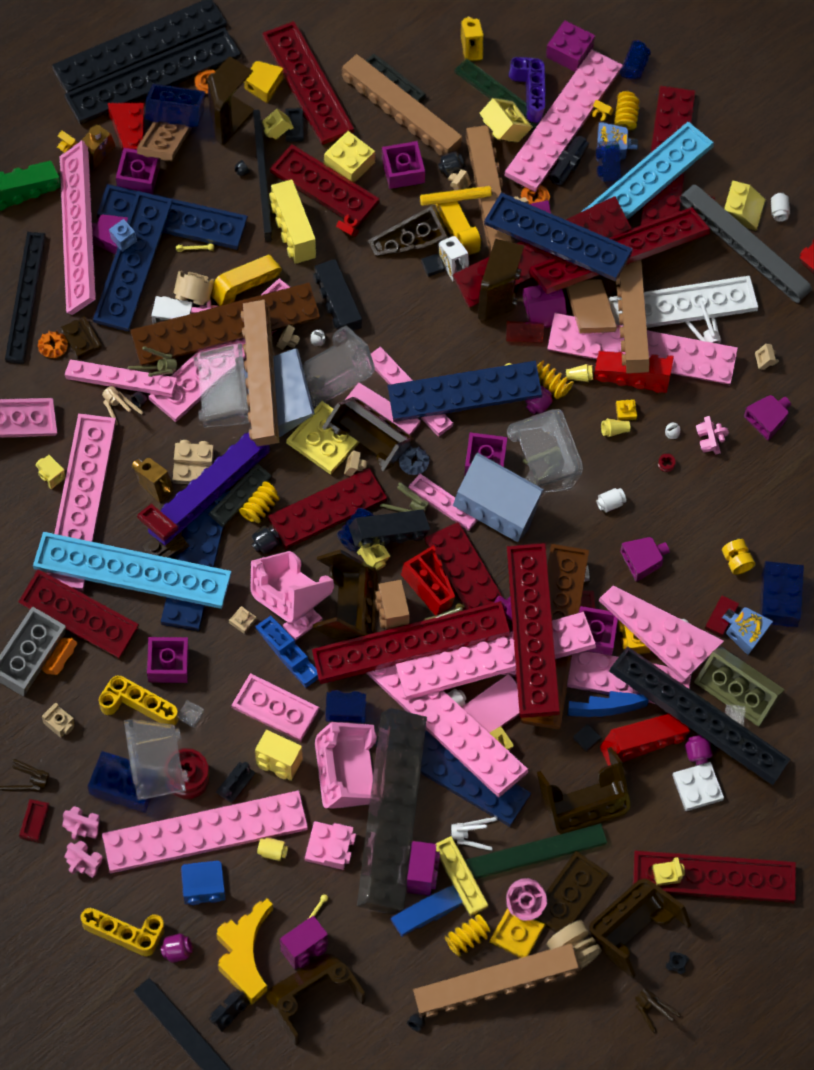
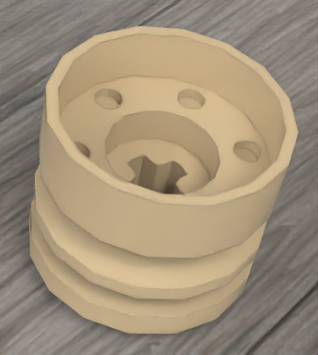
(575, 935)

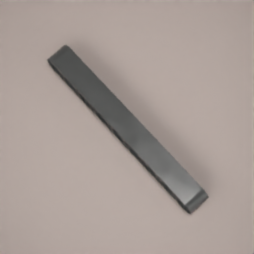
(746, 244)

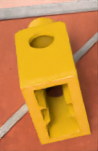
(472, 30)
(264, 80)

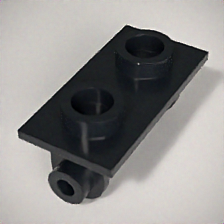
(236, 782)
(236, 1003)

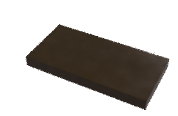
(571, 892)

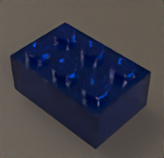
(175, 105)
(782, 593)
(114, 782)

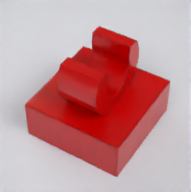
(347, 227)

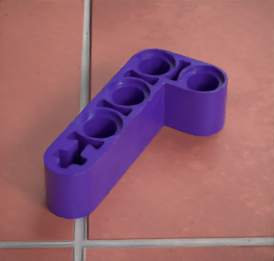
(533, 73)

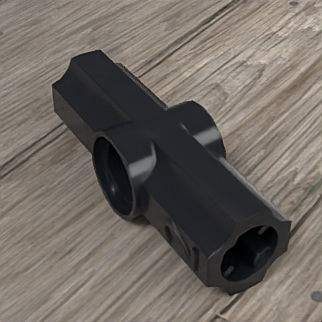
(569, 160)

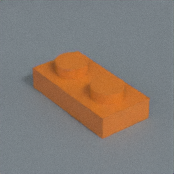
(59, 656)

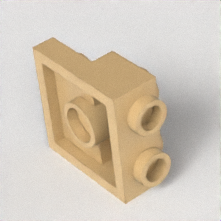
(191, 460)

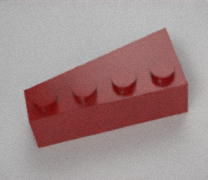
(610, 369)
(644, 737)

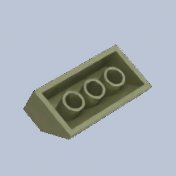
(739, 685)

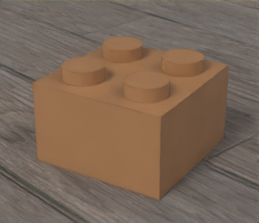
(392, 605)

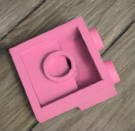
(330, 845)

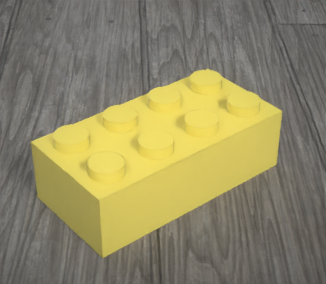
(292, 221)

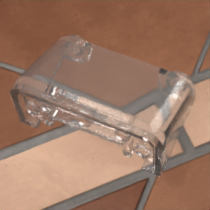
(338, 367)
(222, 386)
(548, 450)
(154, 758)

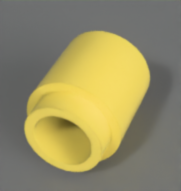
(272, 849)

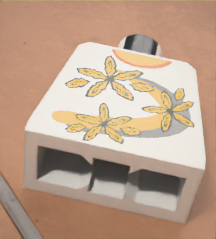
(451, 250)

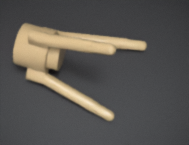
(114, 397)

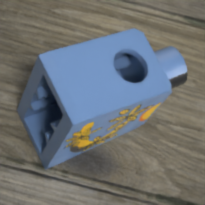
(610, 132)
(746, 628)

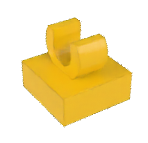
(603, 108)
(67, 142)
(626, 410)

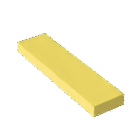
(461, 876)

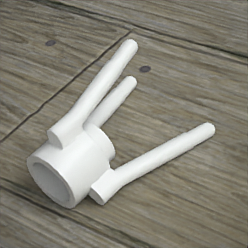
(710, 335)
(460, 831)

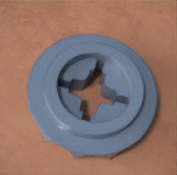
(419, 466)

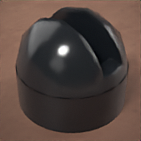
(241, 168)
(139, 399)
(415, 1022)

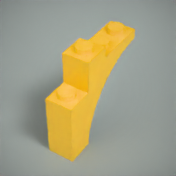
(239, 941)

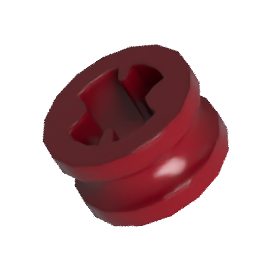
(666, 457)

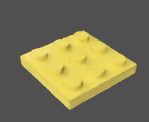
(321, 445)

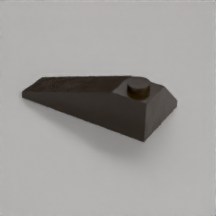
(413, 233)

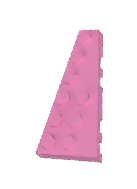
(668, 637)

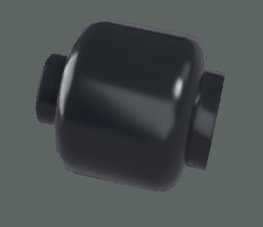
(451, 163)
(265, 540)

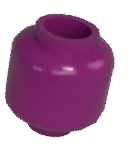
(540, 404)
(699, 750)
(176, 948)

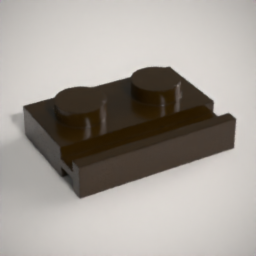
(80, 337)
(170, 550)

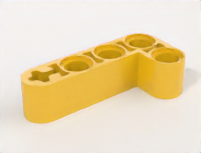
(459, 227)
(244, 278)
(141, 704)
(121, 928)

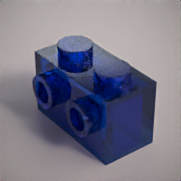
(609, 161)
(345, 707)

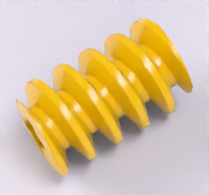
(627, 110)
(553, 382)
(261, 499)
(467, 935)

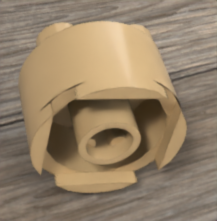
(193, 287)

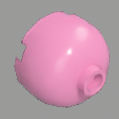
(526, 899)

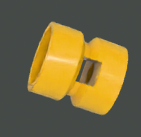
(738, 558)

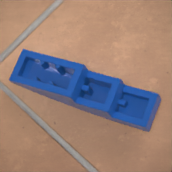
(287, 651)
(616, 704)
(427, 910)

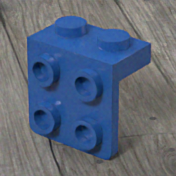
(202, 882)

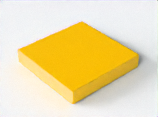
(517, 935)

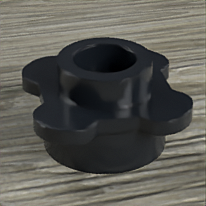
(682, 959)

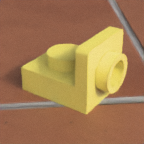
(668, 872)

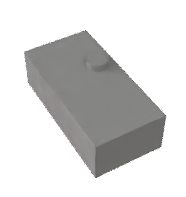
(29, 650)

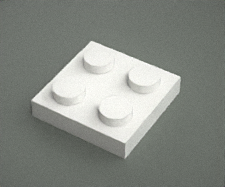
(698, 786)

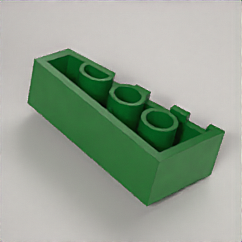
(27, 183)

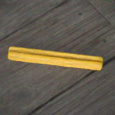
(456, 195)

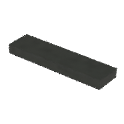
(396, 78)
(239, 495)

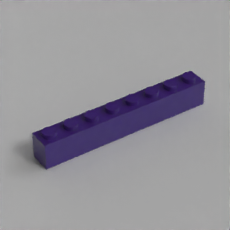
(212, 483)

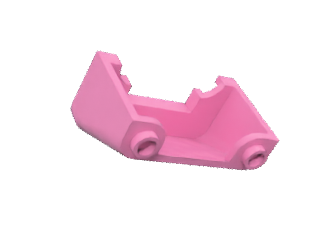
(284, 589)
(345, 764)

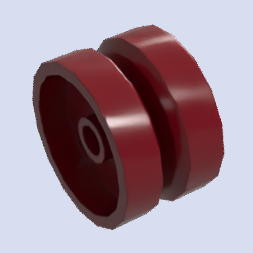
(197, 773)

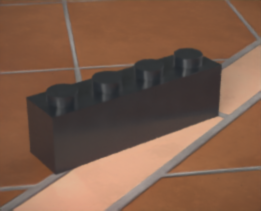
(337, 295)
(389, 528)

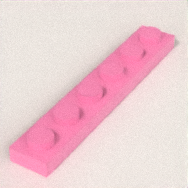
(393, 374)
(120, 378)

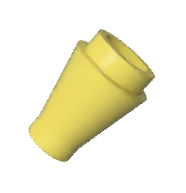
(580, 373)
(614, 427)

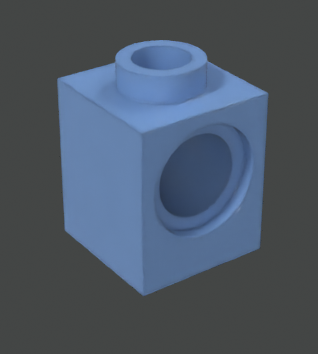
(122, 235)

